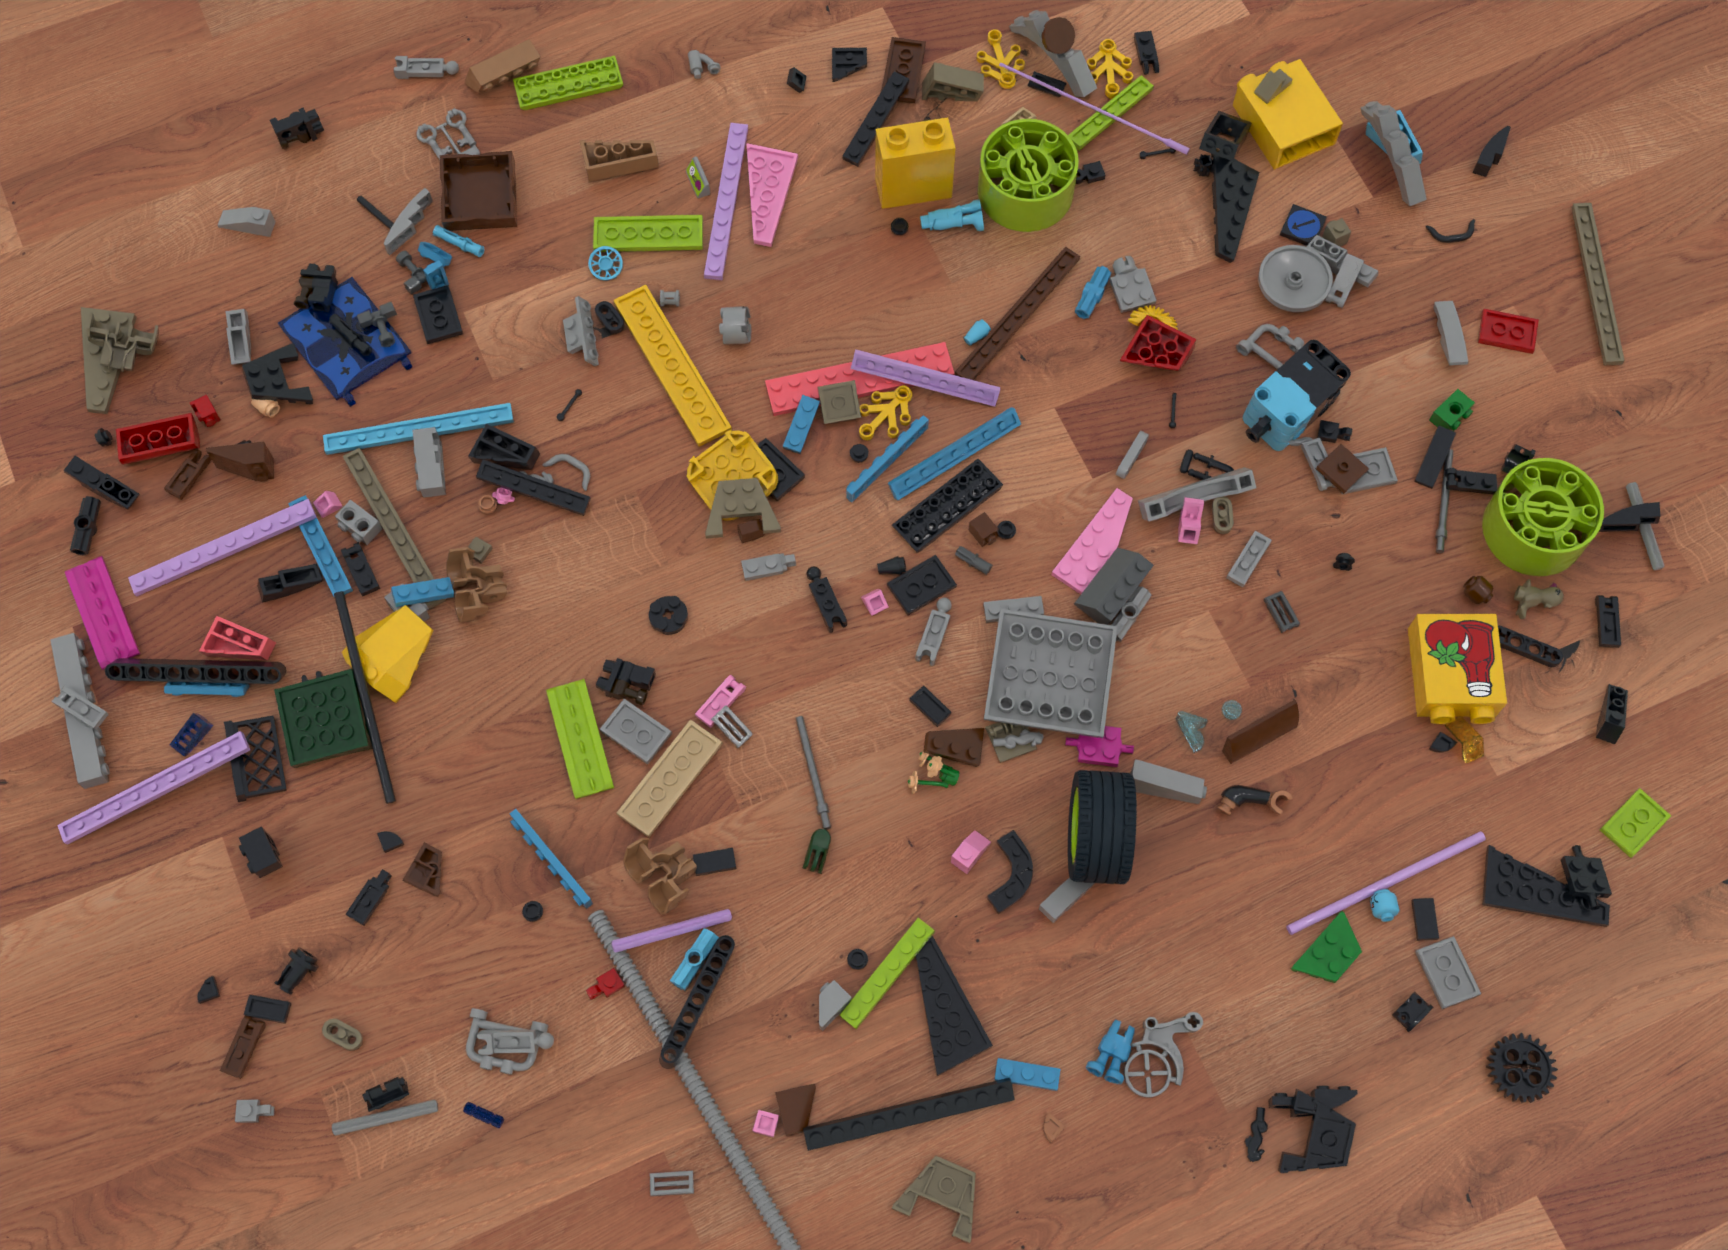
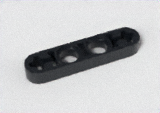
(1525, 643)

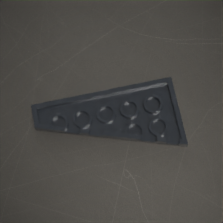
(1232, 197)
(1532, 891)
(951, 1021)

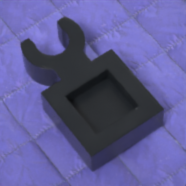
(1091, 172)

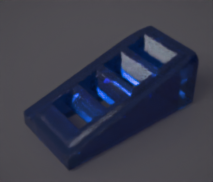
(196, 738)

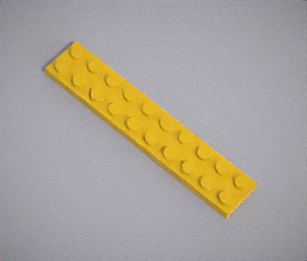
(672, 365)

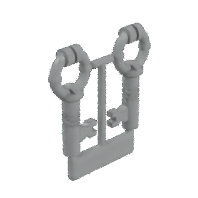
(468, 139)

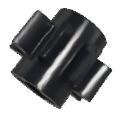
(1203, 165)

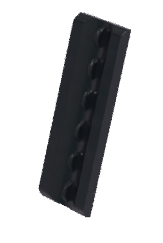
(947, 505)

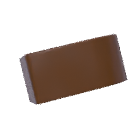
(750, 530)

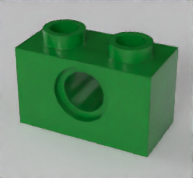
(1456, 402)

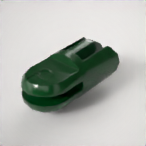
(819, 846)

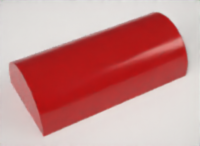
(157, 438)

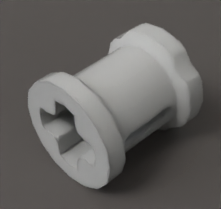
(663, 295)

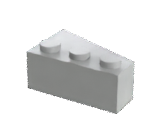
(429, 462)

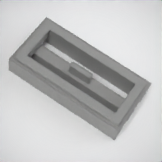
(742, 739)
(653, 1184)

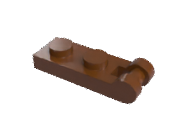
(242, 1047)

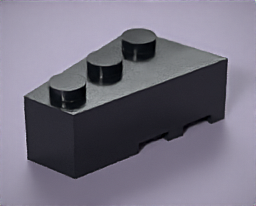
(503, 450)

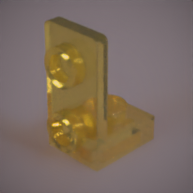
(1470, 739)

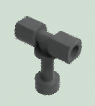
(417, 277)
(379, 320)

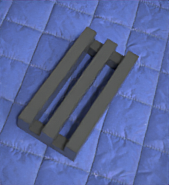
(1288, 626)

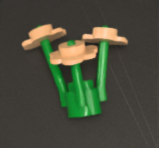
(947, 774)

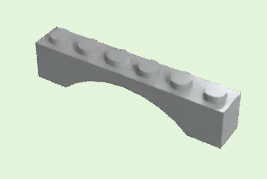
(1214, 487)

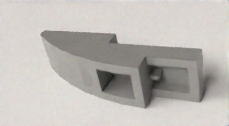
(1335, 256)

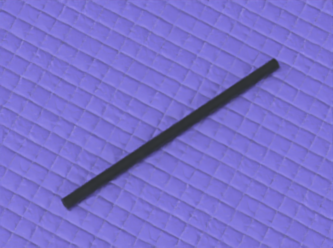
(364, 697)

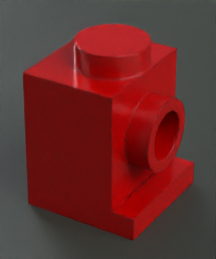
(205, 411)

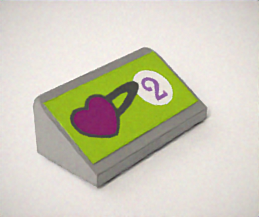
(697, 178)

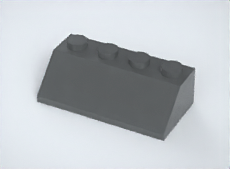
(1113, 585)

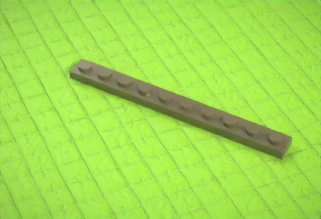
(1597, 284)
(389, 519)

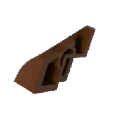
(426, 870)
(795, 1108)

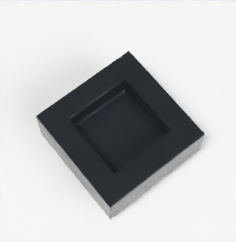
(796, 79)

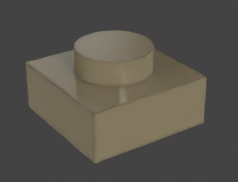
(481, 549)

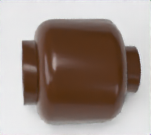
(1478, 589)

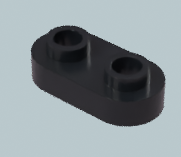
(609, 319)

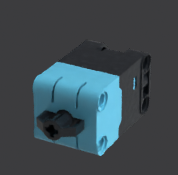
(1295, 395)

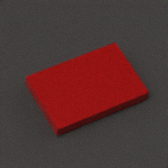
(1508, 331)

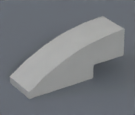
(238, 336)
(1063, 898)

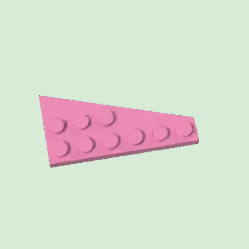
(769, 184)

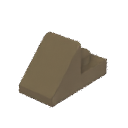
(1272, 85)

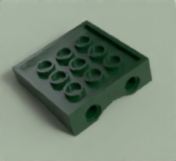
(322, 719)

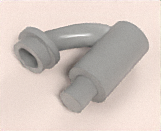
(695, 63)

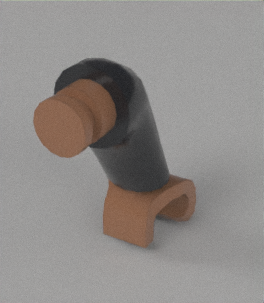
(1241, 794)

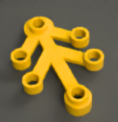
(994, 39)
(1110, 66)
(886, 410)

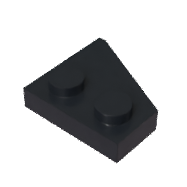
(847, 61)

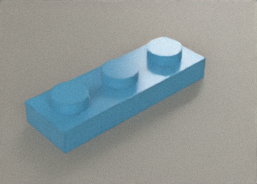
(801, 424)
(422, 592)
(1028, 1074)

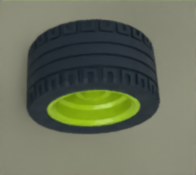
(1102, 827)

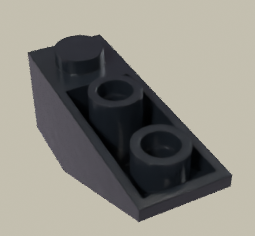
(1612, 714)

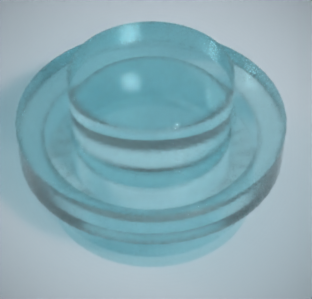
(1231, 709)

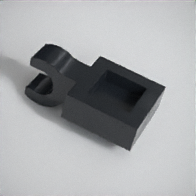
(1330, 432)

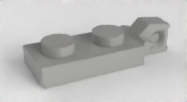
(767, 566)

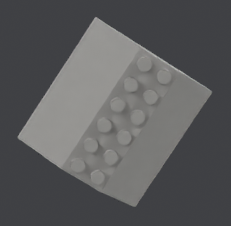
(1051, 673)

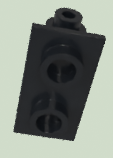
(395, 1090)

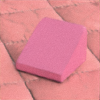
(327, 503)
(875, 601)

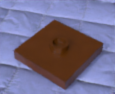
(1342, 468)

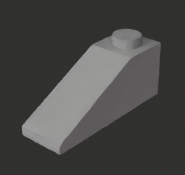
(248, 220)

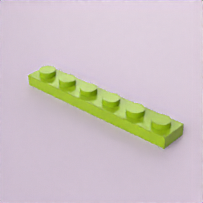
(1117, 106)
(887, 973)

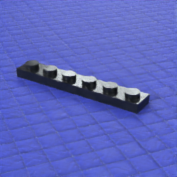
(875, 118)
(533, 487)

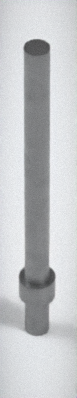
(1441, 532)
(822, 807)

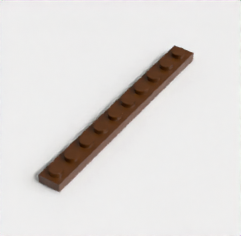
(1018, 314)

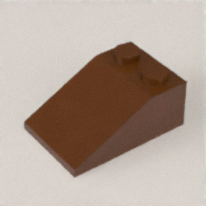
(245, 460)

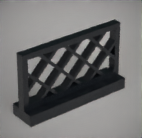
(238, 764)

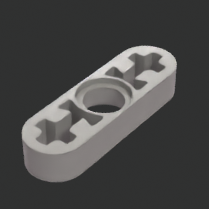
(1132, 454)

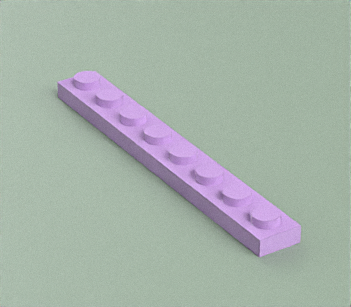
(925, 378)

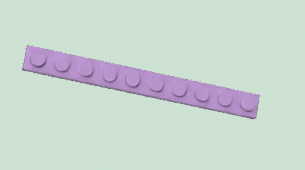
(726, 201)
(222, 547)
(153, 787)

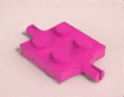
(1100, 751)

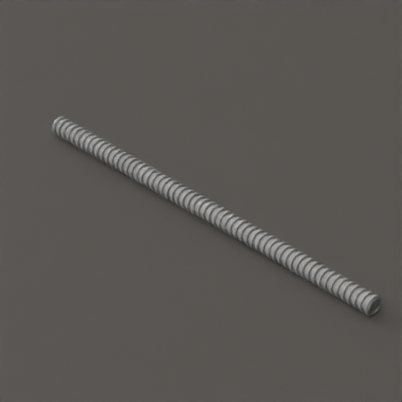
(695, 1086)

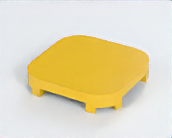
(730, 458)

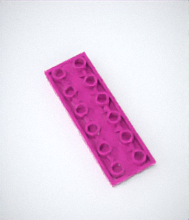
(101, 612)

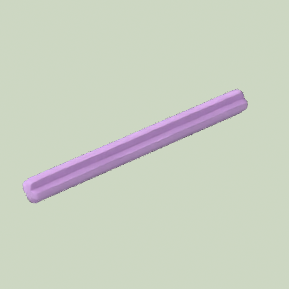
(671, 930)

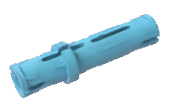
(465, 244)

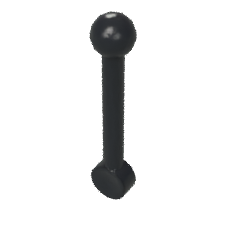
(1143, 154)
(560, 416)
(1172, 424)

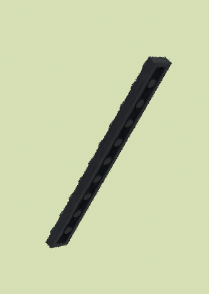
(908, 1114)

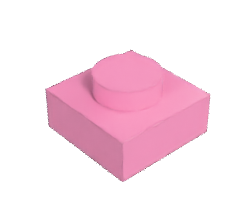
(765, 1123)

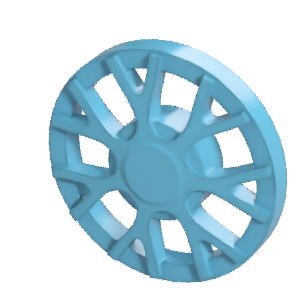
(605, 263)

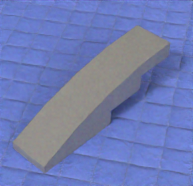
(404, 225)
(1451, 333)

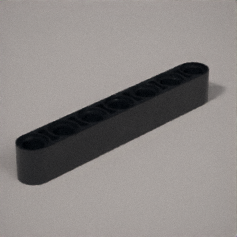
(693, 1010)

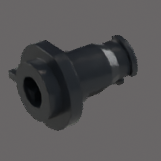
(296, 969)

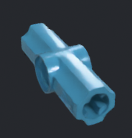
(1093, 292)

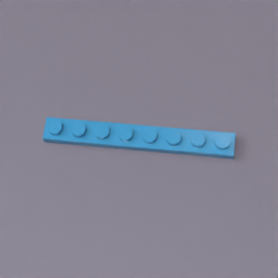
(954, 453)

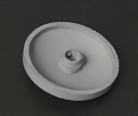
(1295, 278)

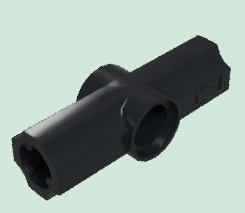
(83, 536)

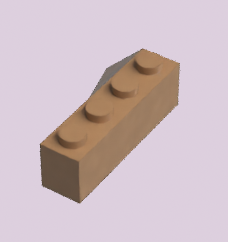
(502, 66)
(618, 158)

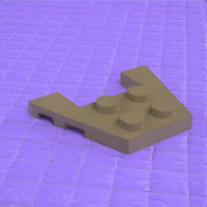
(740, 499)
(946, 1186)

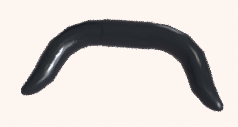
(1452, 238)

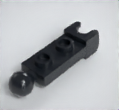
(825, 599)

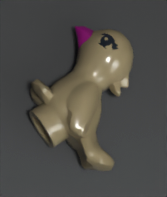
(1532, 596)

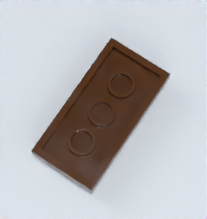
(905, 58)

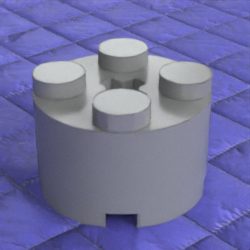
(735, 325)

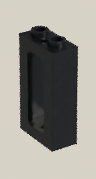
(1221, 124)

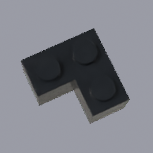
(260, 852)

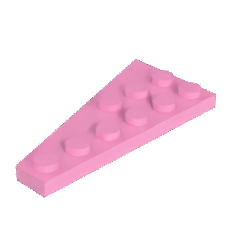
(1094, 544)

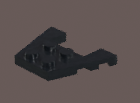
(267, 380)
(1327, 1141)

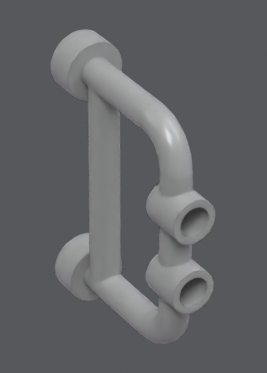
(1281, 334)
(487, 1062)

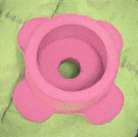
(503, 496)

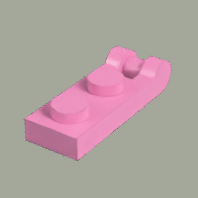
(719, 699)

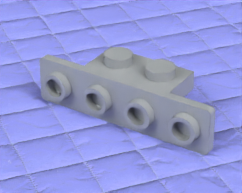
(580, 332)

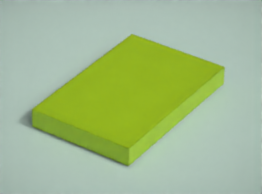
(1635, 823)

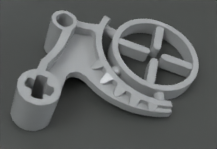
(1161, 1037)

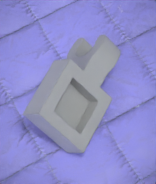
(249, 1111)

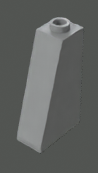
(1167, 783)

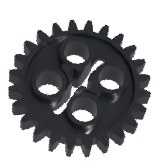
(1522, 1087)

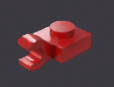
(607, 983)

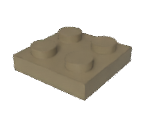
(839, 402)

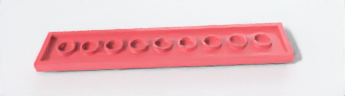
(787, 390)

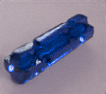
(483, 1115)

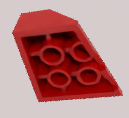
(1159, 346)

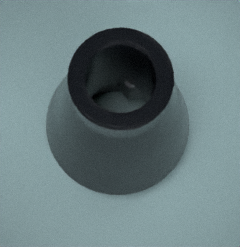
(892, 566)

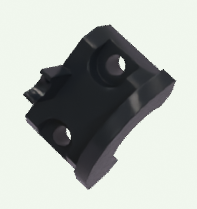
(1515, 458)
(1412, 1011)

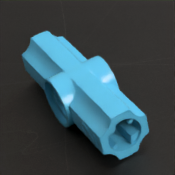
(687, 970)

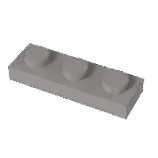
(1249, 559)
(1028, 605)

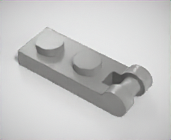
(1345, 279)
(1315, 454)
(80, 708)

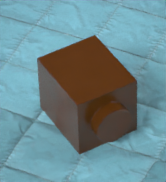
(983, 529)

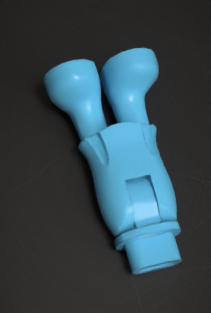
(953, 217)

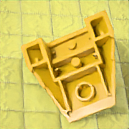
(392, 651)

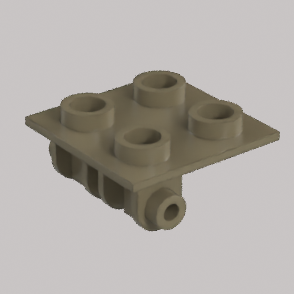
(1001, 730)

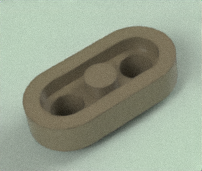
(1222, 516)
(343, 1035)

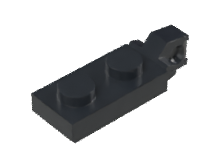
(369, 898)

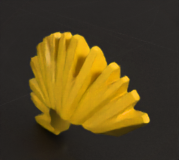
(1138, 316)

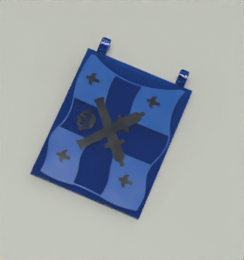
(329, 352)

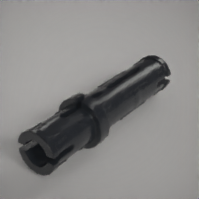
(355, 340)

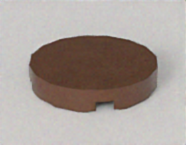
(1058, 35)

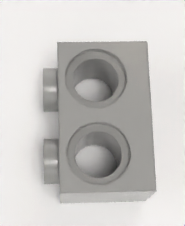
(361, 520)

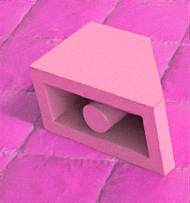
(970, 851)

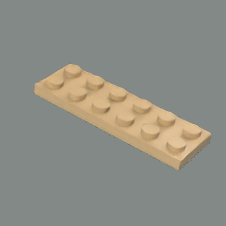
(669, 778)

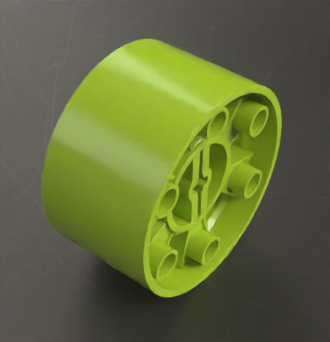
(1028, 151)
(1551, 503)

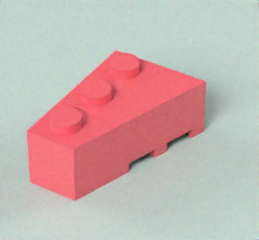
(234, 641)

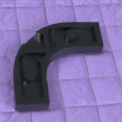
(1021, 874)

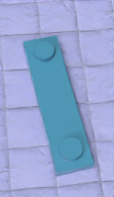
(180, 688)

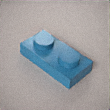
(436, 275)

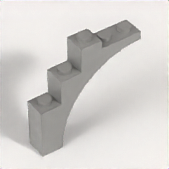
(1071, 63)
(1396, 144)

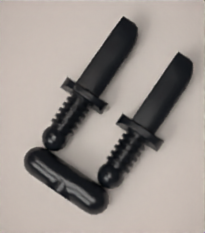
(1209, 461)

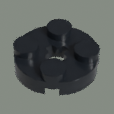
(663, 624)

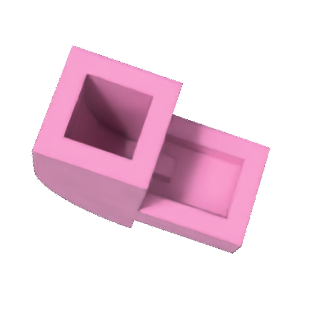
(1190, 520)

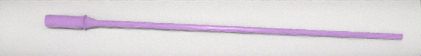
(1168, 142)

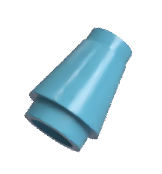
(977, 332)

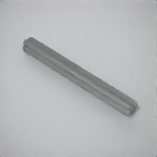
(1646, 530)
(385, 1117)

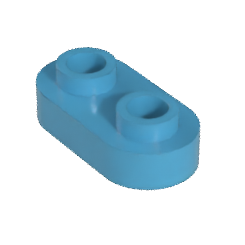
(434, 253)

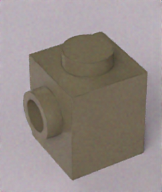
(1337, 232)

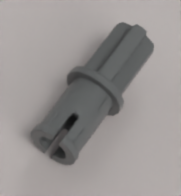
(973, 560)

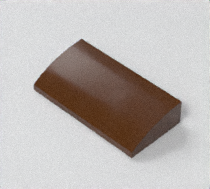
(1261, 732)

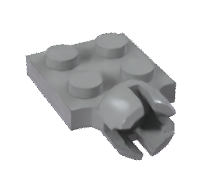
(1131, 285)

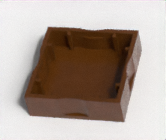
(478, 191)

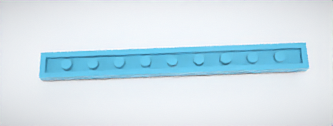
(402, 430)

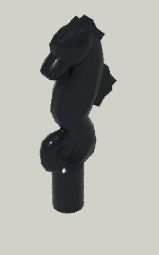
(1253, 1143)

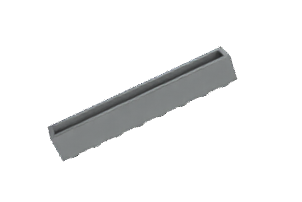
(84, 740)

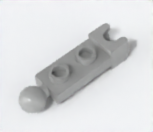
(423, 67)
(934, 631)
(513, 1041)

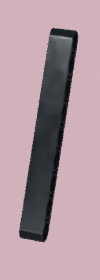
(187, 674)

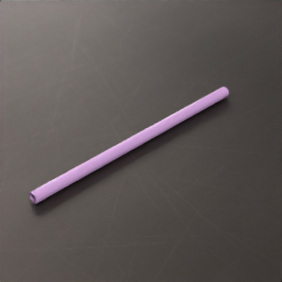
(1385, 883)

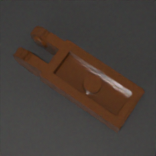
(187, 474)

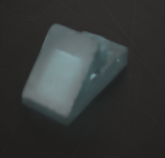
(1189, 725)

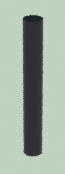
(375, 212)

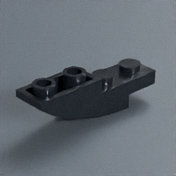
(101, 483)
(1330, 1097)

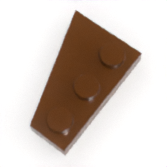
(956, 745)

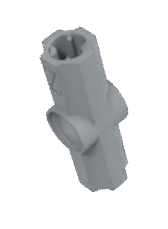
(1134, 605)

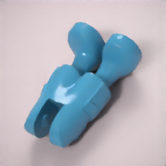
(1115, 1046)

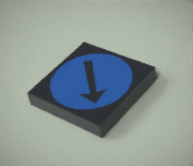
(1302, 225)

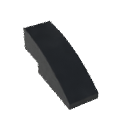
(1492, 152)
(1435, 457)
(1631, 518)
(288, 582)

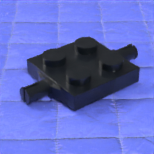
(1586, 877)

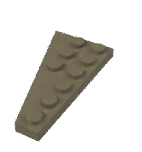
(100, 380)

